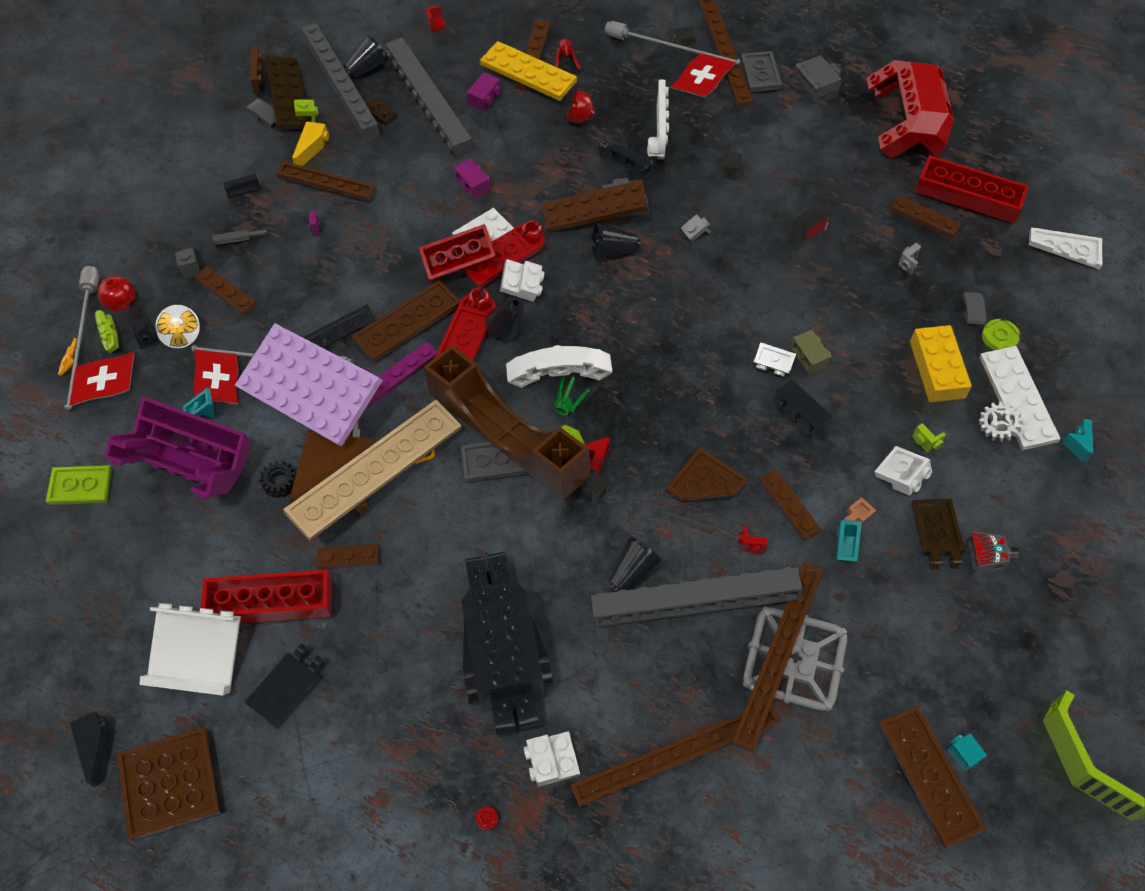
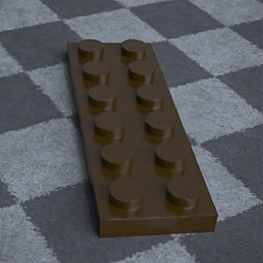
(285, 87)

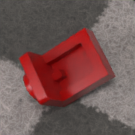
(752, 544)

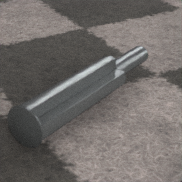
(236, 236)

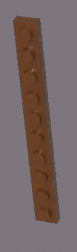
(725, 49)
(776, 661)
(661, 760)

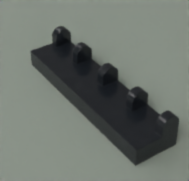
(342, 327)

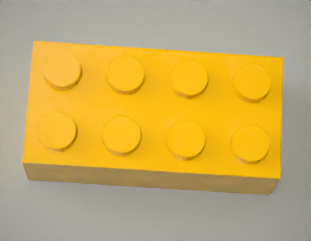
(940, 363)

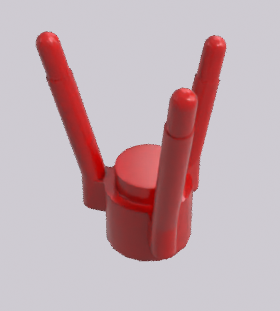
(566, 49)

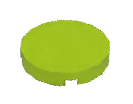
(1000, 334)

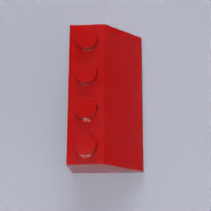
(457, 252)

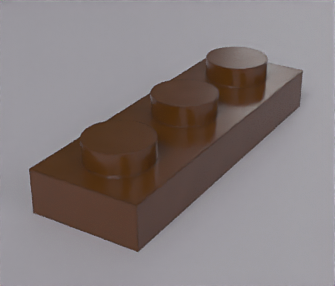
(256, 68)
(348, 557)

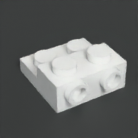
(522, 279)
(904, 470)
(551, 758)

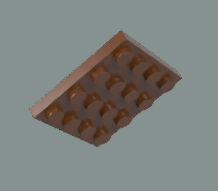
(167, 784)

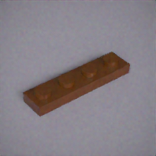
(925, 217)
(225, 291)
(789, 505)

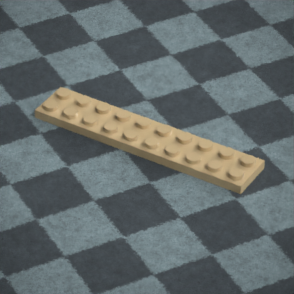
(371, 470)

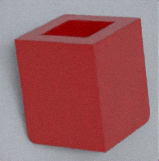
(435, 19)

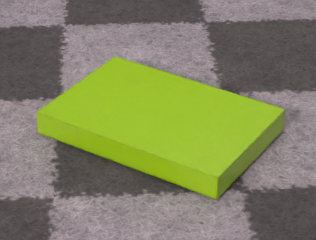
(79, 485)

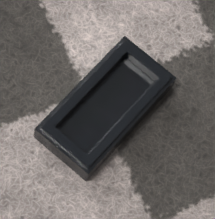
(241, 185)

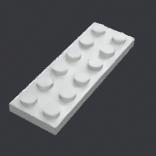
(1015, 386)

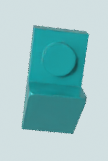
(201, 404)
(1082, 441)
(848, 540)

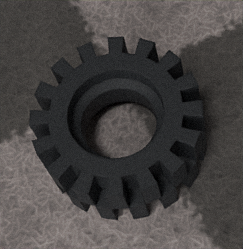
(274, 470)

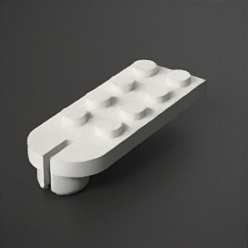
(657, 145)

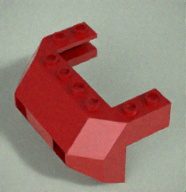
(924, 102)

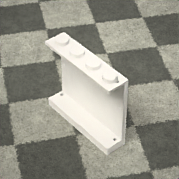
(192, 650)

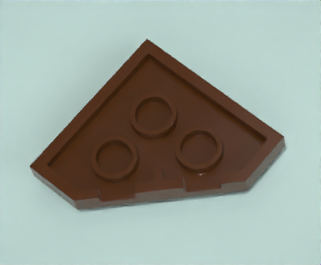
(705, 479)

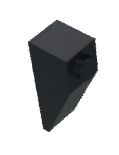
(91, 744)

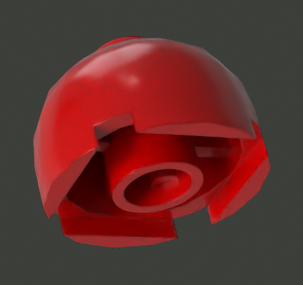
(581, 108)
(116, 293)

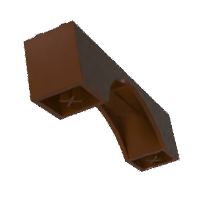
(549, 456)

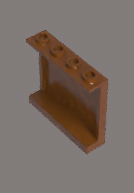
(323, 458)

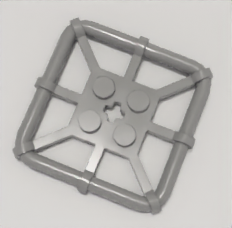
(803, 670)

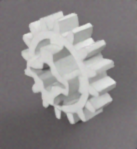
(1001, 423)

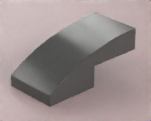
(262, 111)
(975, 308)

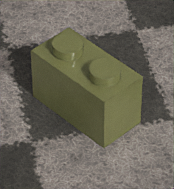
(810, 352)

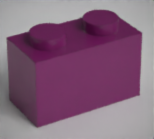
(483, 91)
(472, 178)

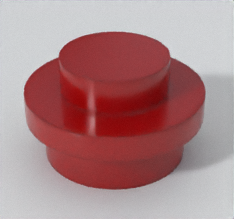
(486, 818)

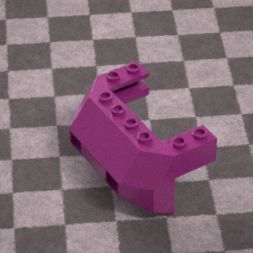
(209, 455)

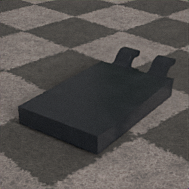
(285, 687)

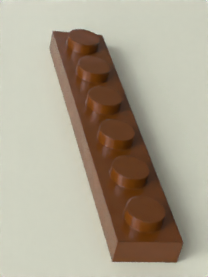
(536, 44)
(325, 181)

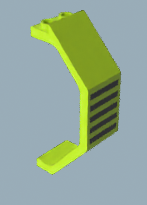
(1080, 767)

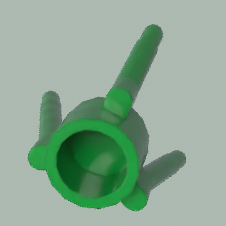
(564, 405)

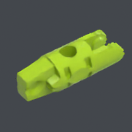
(107, 331)

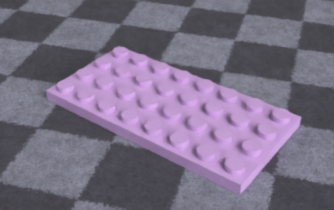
(309, 384)

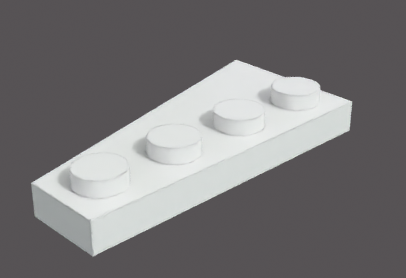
(1071, 246)

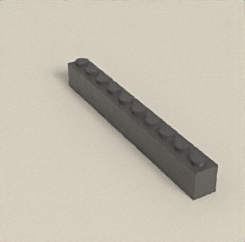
(341, 83)
(429, 97)
(696, 596)

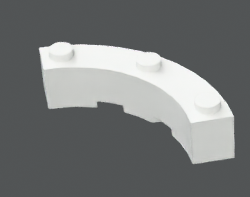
(558, 362)

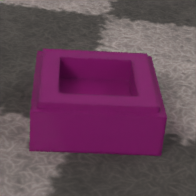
(314, 223)

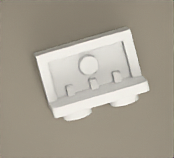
(774, 359)

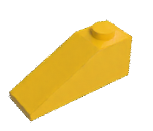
(310, 142)

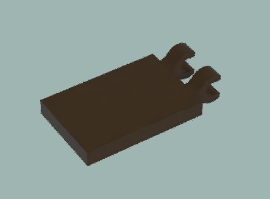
(938, 531)

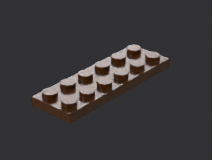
(595, 206)
(406, 321)
(932, 777)

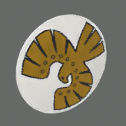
(177, 326)

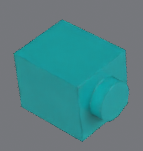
(966, 752)

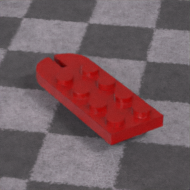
(514, 245)
(468, 324)

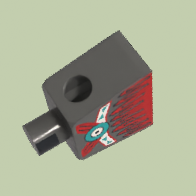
(989, 552)

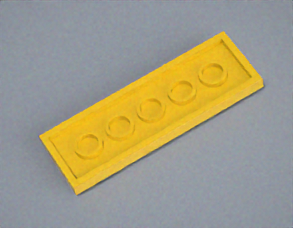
(528, 70)

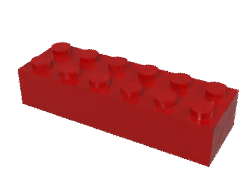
(972, 189)
(270, 596)

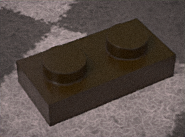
(381, 112)

